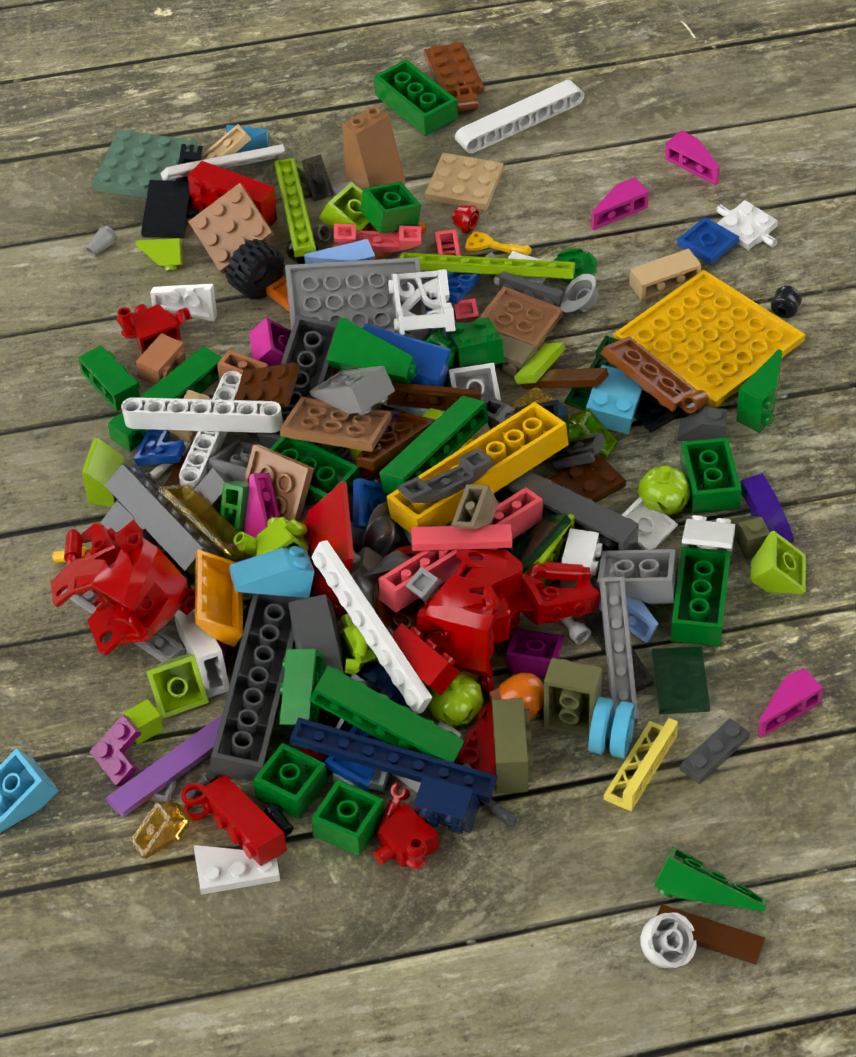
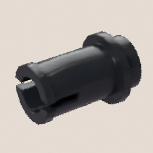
(276, 814)

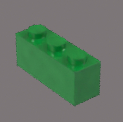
(108, 376)
(302, 673)

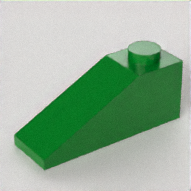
(234, 503)

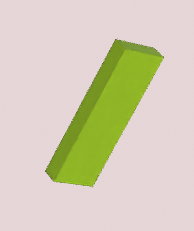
(539, 363)

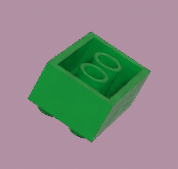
(711, 475)

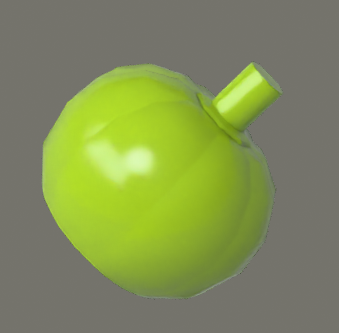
(664, 490)
(459, 702)

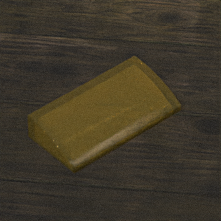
(204, 518)

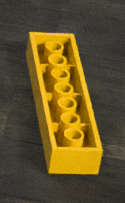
(514, 448)

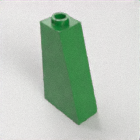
(358, 348)

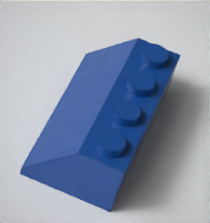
(430, 358)

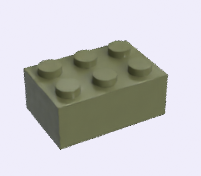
(571, 696)
(512, 745)

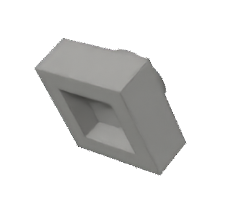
(423, 584)

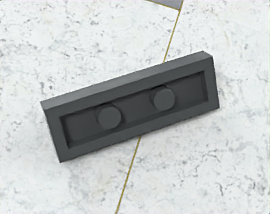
(531, 288)
(714, 751)

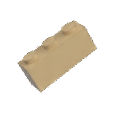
(663, 274)

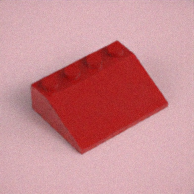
(329, 522)

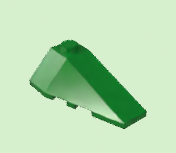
(687, 879)

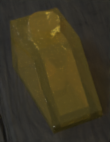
(160, 828)

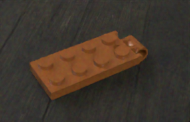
(455, 73)
(654, 376)

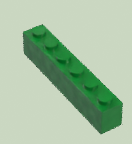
(193, 374)
(434, 444)
(383, 717)

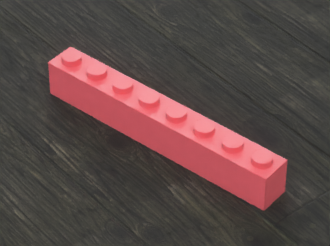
(520, 510)

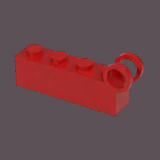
(238, 817)

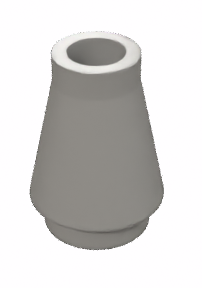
(102, 240)

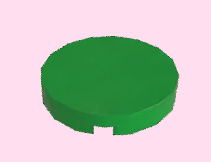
(584, 262)

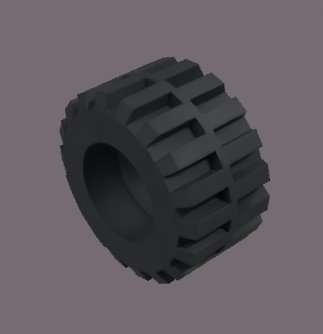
(254, 268)

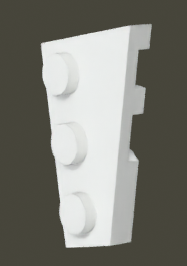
(197, 298)
(231, 869)

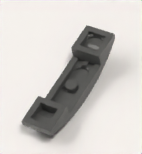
(470, 469)

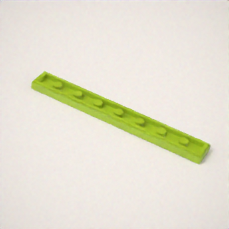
(294, 207)
(496, 266)

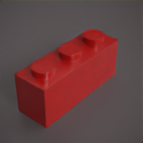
(424, 658)

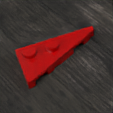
(479, 744)

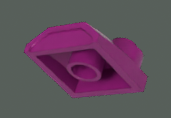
(532, 651)

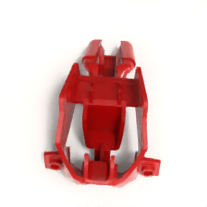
(132, 579)
(477, 622)

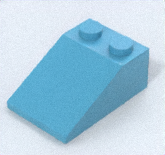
(615, 401)
(275, 573)
(22, 788)

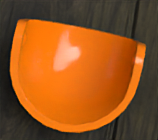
(527, 687)

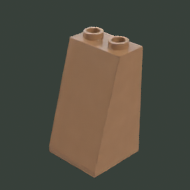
(371, 150)

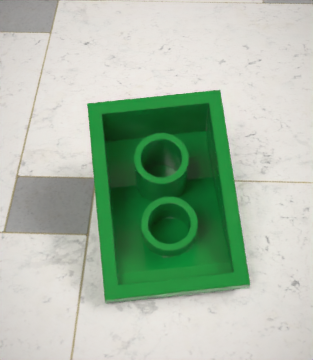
(759, 395)

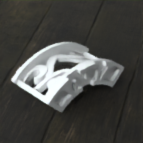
(440, 317)

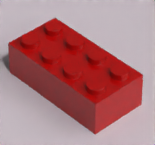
(211, 182)

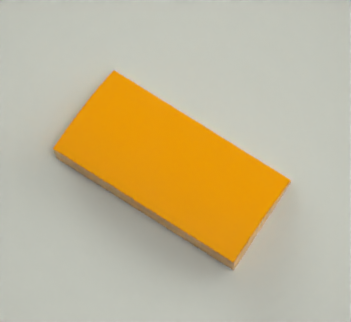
(216, 602)

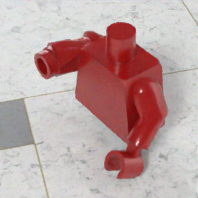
(150, 322)
(404, 834)

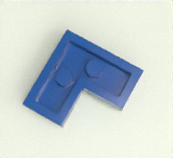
(157, 450)

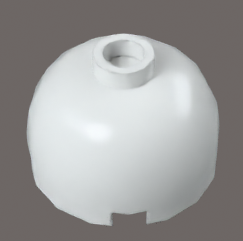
(668, 940)

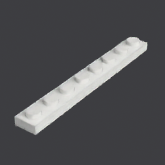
(371, 627)

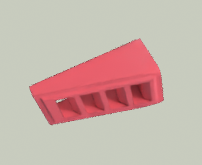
(445, 237)

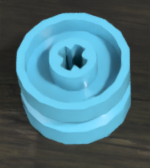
(609, 727)

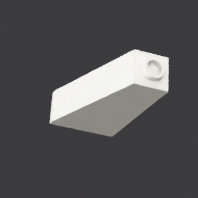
(206, 652)

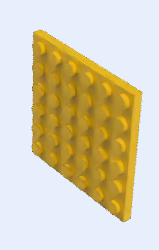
(711, 335)

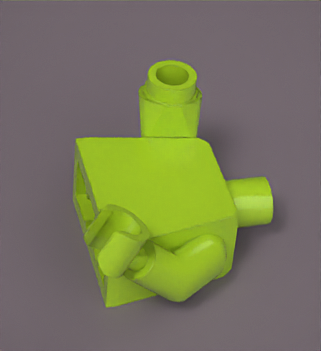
(277, 535)
(358, 653)

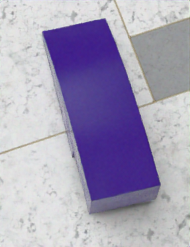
(765, 504)

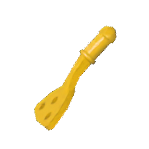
(479, 241)

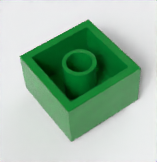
(390, 207)
(476, 343)
(290, 780)
(347, 817)

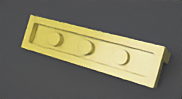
(645, 768)

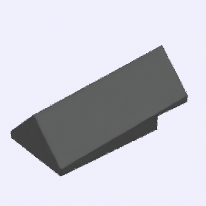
(317, 628)

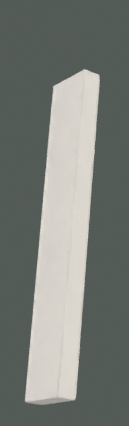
(225, 161)

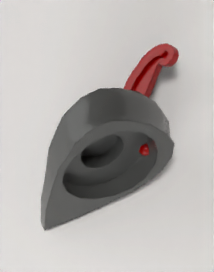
(390, 562)

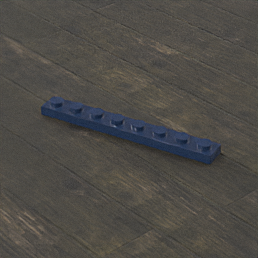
(389, 757)

